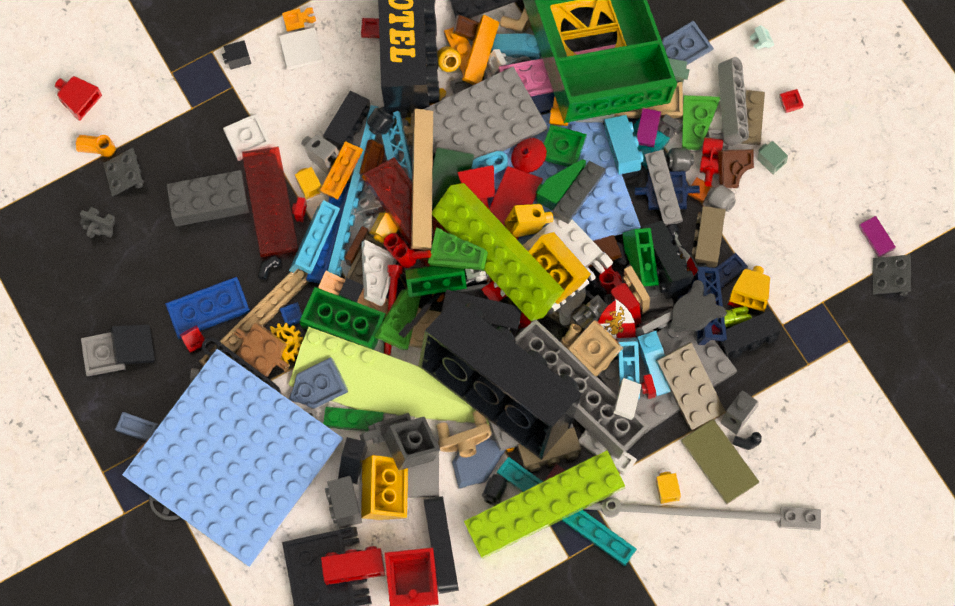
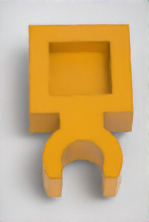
(295, 19)

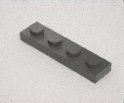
(578, 192)

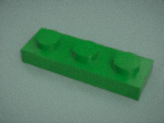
(351, 419)

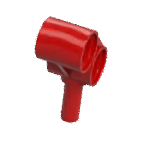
(709, 160)
(402, 252)

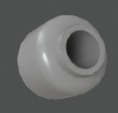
(721, 198)

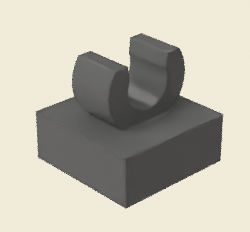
(671, 124)

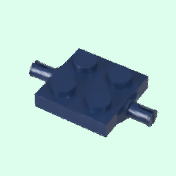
(680, 187)

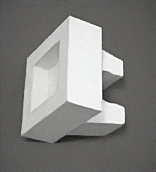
(496, 60)

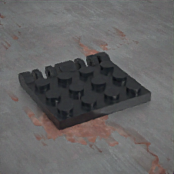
(306, 570)

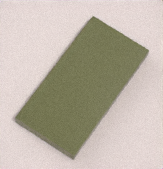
(720, 461)

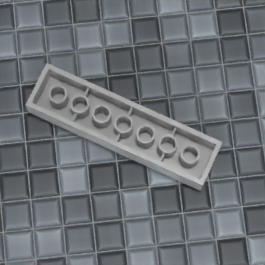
(596, 401)

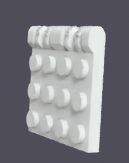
(579, 245)

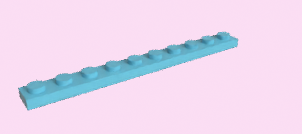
(351, 204)

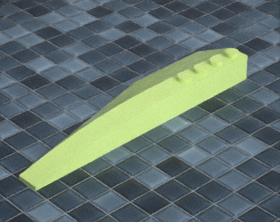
(381, 381)

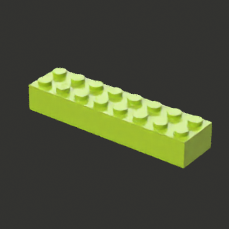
(507, 260)
(544, 504)

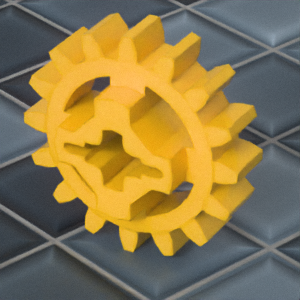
(292, 342)

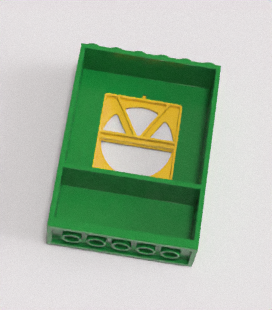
(604, 81)

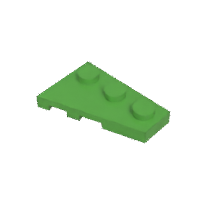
(697, 118)
(456, 253)
(401, 313)

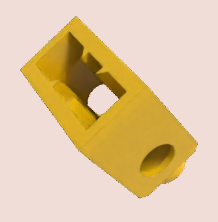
(527, 219)
(752, 289)

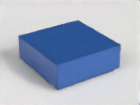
(291, 314)

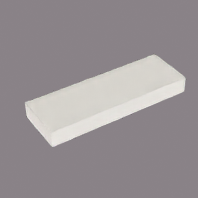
(592, 445)

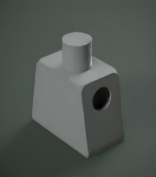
(320, 152)

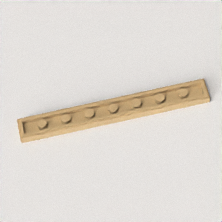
(422, 180)
(264, 310)

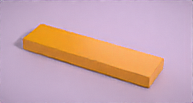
(480, 50)

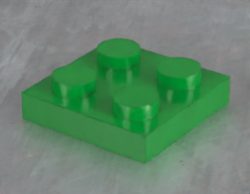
(564, 145)

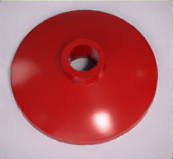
(533, 159)

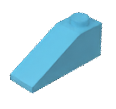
(517, 45)
(650, 351)
(628, 360)

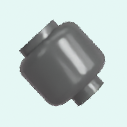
(679, 159)

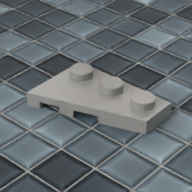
(660, 322)

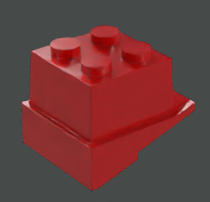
(412, 577)

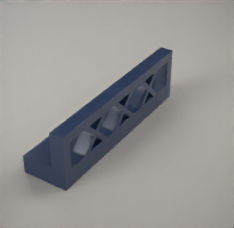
(705, 334)

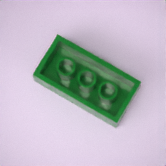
(342, 318)

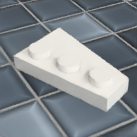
(375, 272)

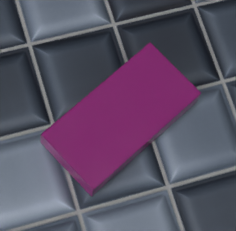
(648, 127)
(877, 236)

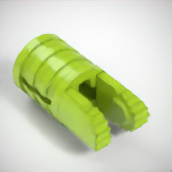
(736, 316)

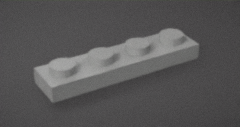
(663, 188)

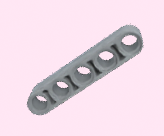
(733, 101)

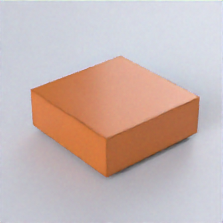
(703, 190)

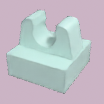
(764, 38)

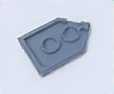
(687, 43)
(318, 384)
(479, 466)

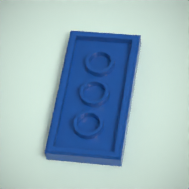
(208, 306)

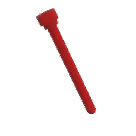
(394, 273)

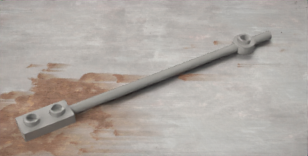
(789, 517)

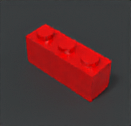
(353, 565)

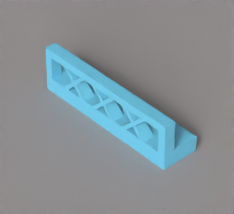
(392, 148)
(315, 237)

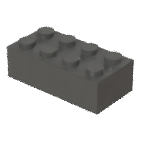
(208, 198)

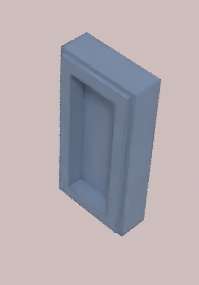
(136, 426)

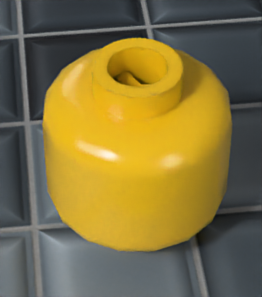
(448, 59)

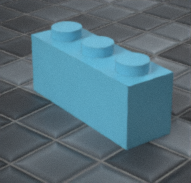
(623, 144)

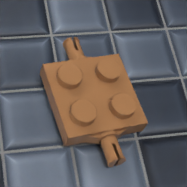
(261, 349)

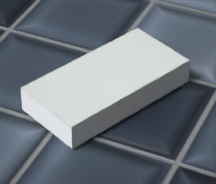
(627, 398)

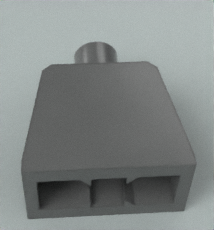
(740, 410)

